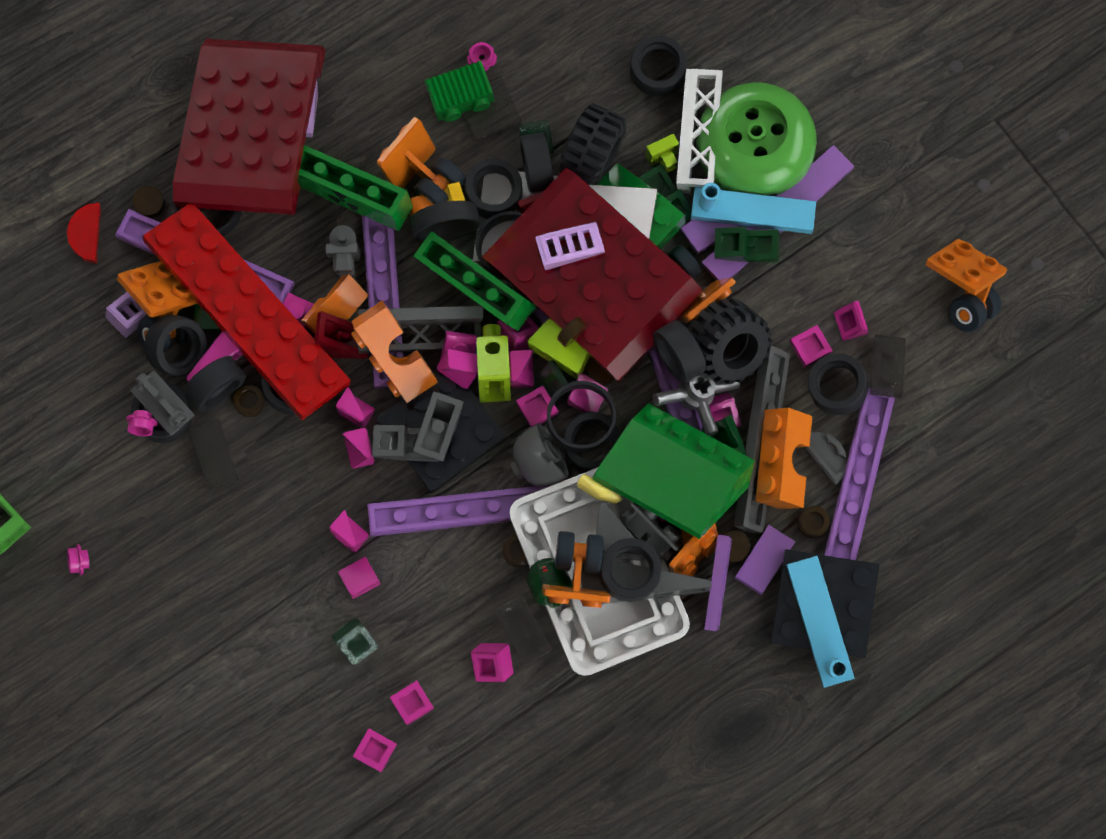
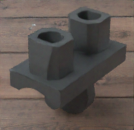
(343, 250)

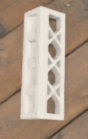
(688, 127)

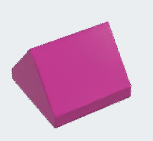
(851, 321)

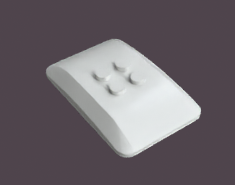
(591, 635)

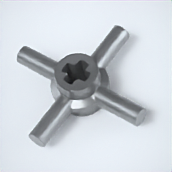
(698, 395)

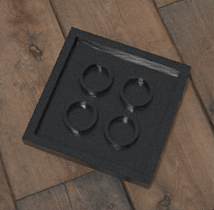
(473, 437)
(852, 595)

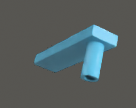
(752, 210)
(820, 621)

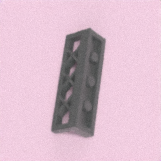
(431, 317)

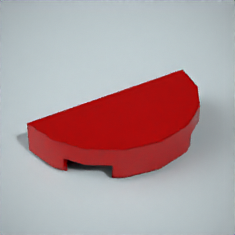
(84, 232)

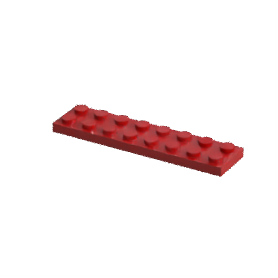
(246, 310)

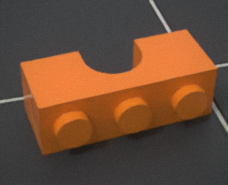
(408, 374)
(777, 480)

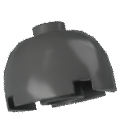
(537, 458)

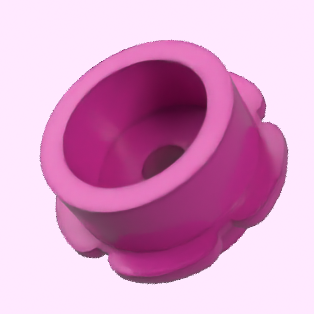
(485, 50)
(141, 423)
(77, 559)

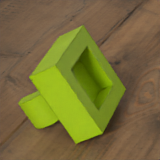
(663, 152)

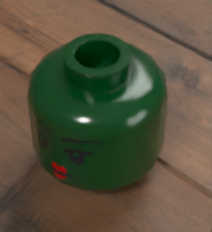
(545, 573)

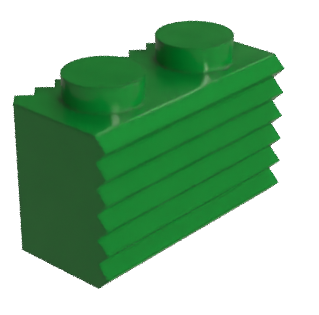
(460, 92)

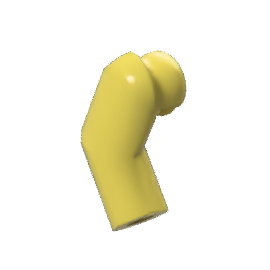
(597, 490)

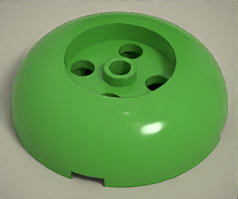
(787, 155)

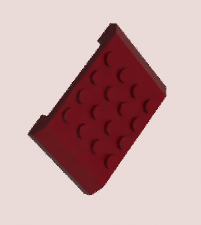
(247, 126)
(616, 293)

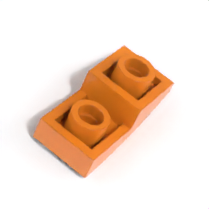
(341, 301)

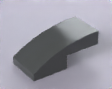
(397, 443)

